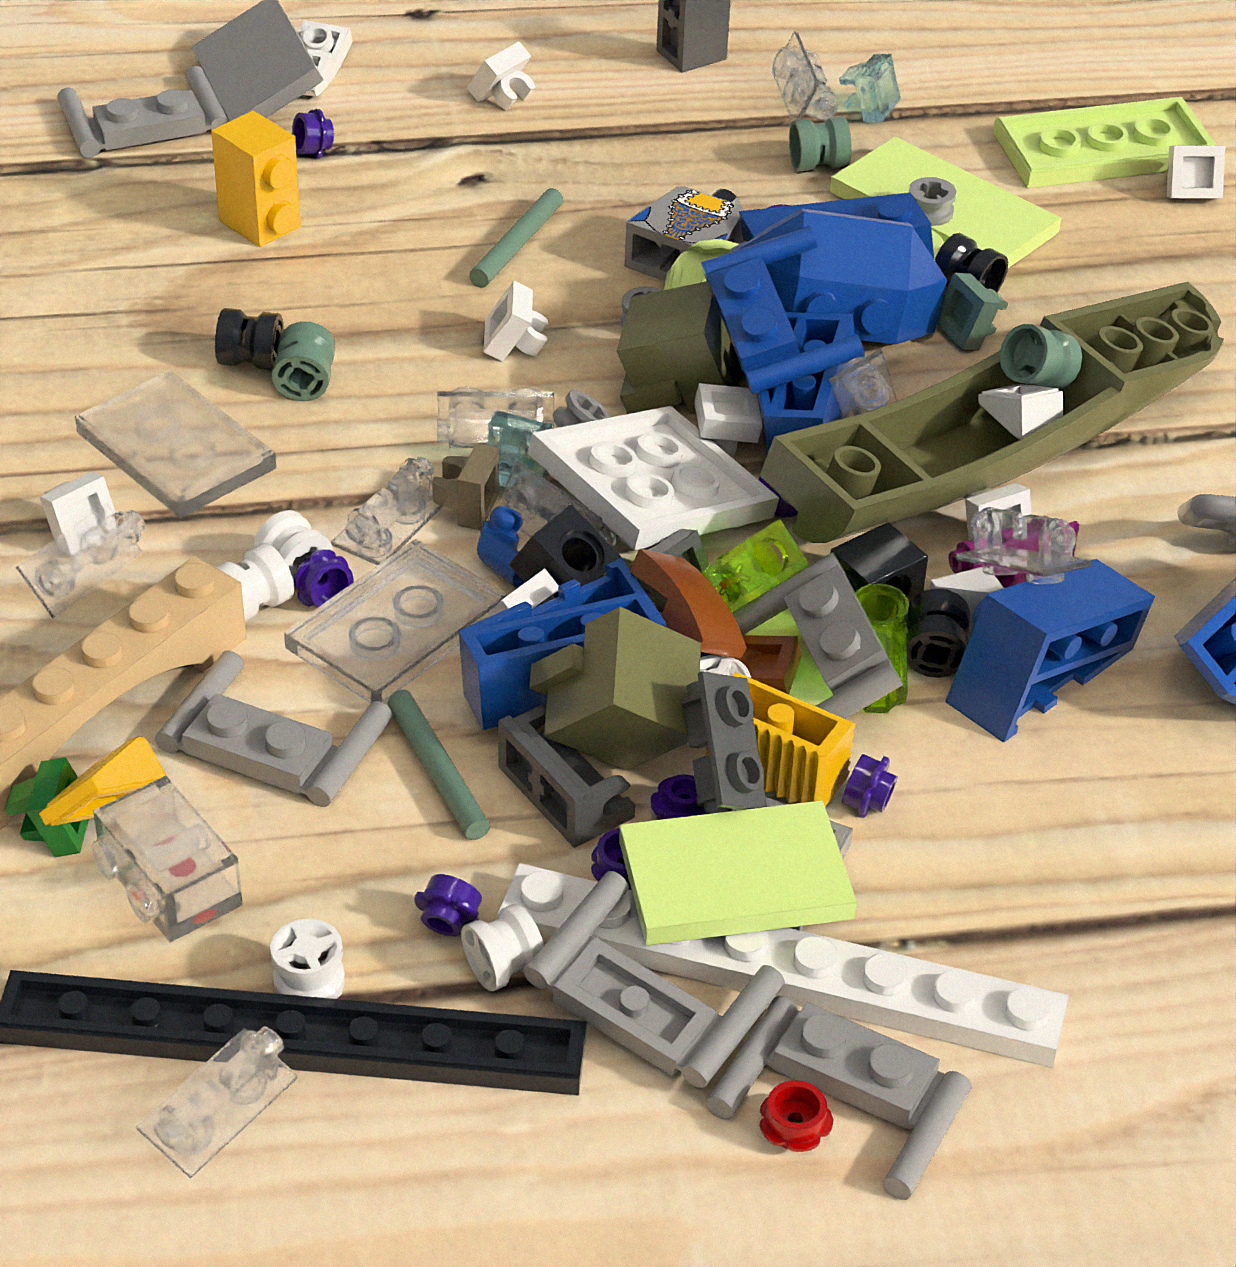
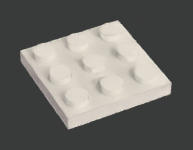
(652, 476)

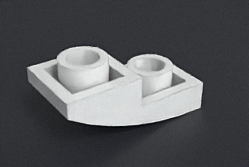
(327, 48)

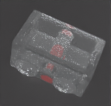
(166, 859)

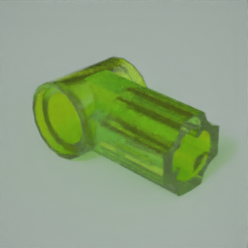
(888, 614)

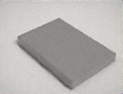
(257, 62)

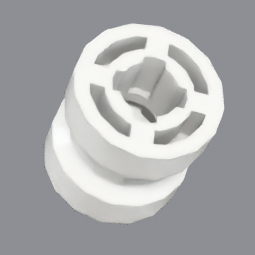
(263, 578)

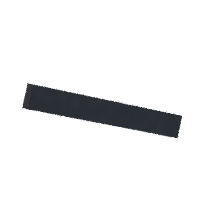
(315, 1031)

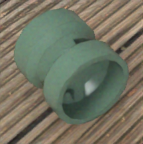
(820, 143)
(1040, 356)
(303, 361)

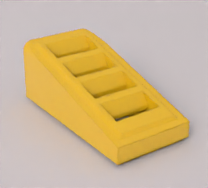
(108, 779)

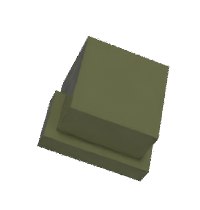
(673, 345)
(620, 690)

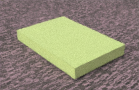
(736, 872)

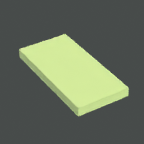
(1098, 140)
(980, 208)

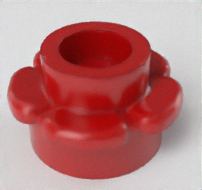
(798, 1102)

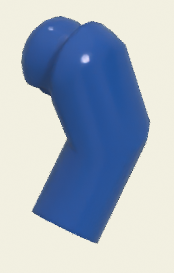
(499, 543)

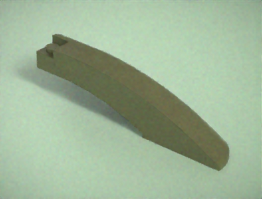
(946, 445)

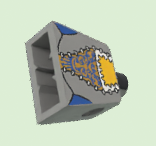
(675, 223)

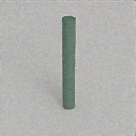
(516, 238)
(439, 765)

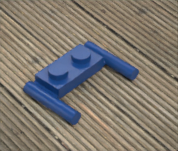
(757, 317)

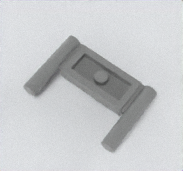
(144, 119)
(834, 632)
(266, 743)
(636, 1003)
(855, 1068)

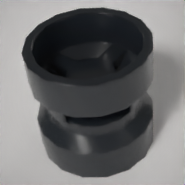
(962, 255)
(247, 338)
(937, 632)

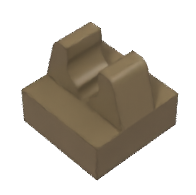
(469, 485)

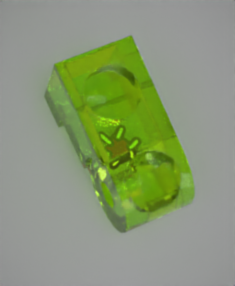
(754, 567)

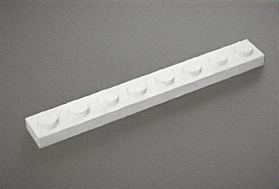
(826, 972)

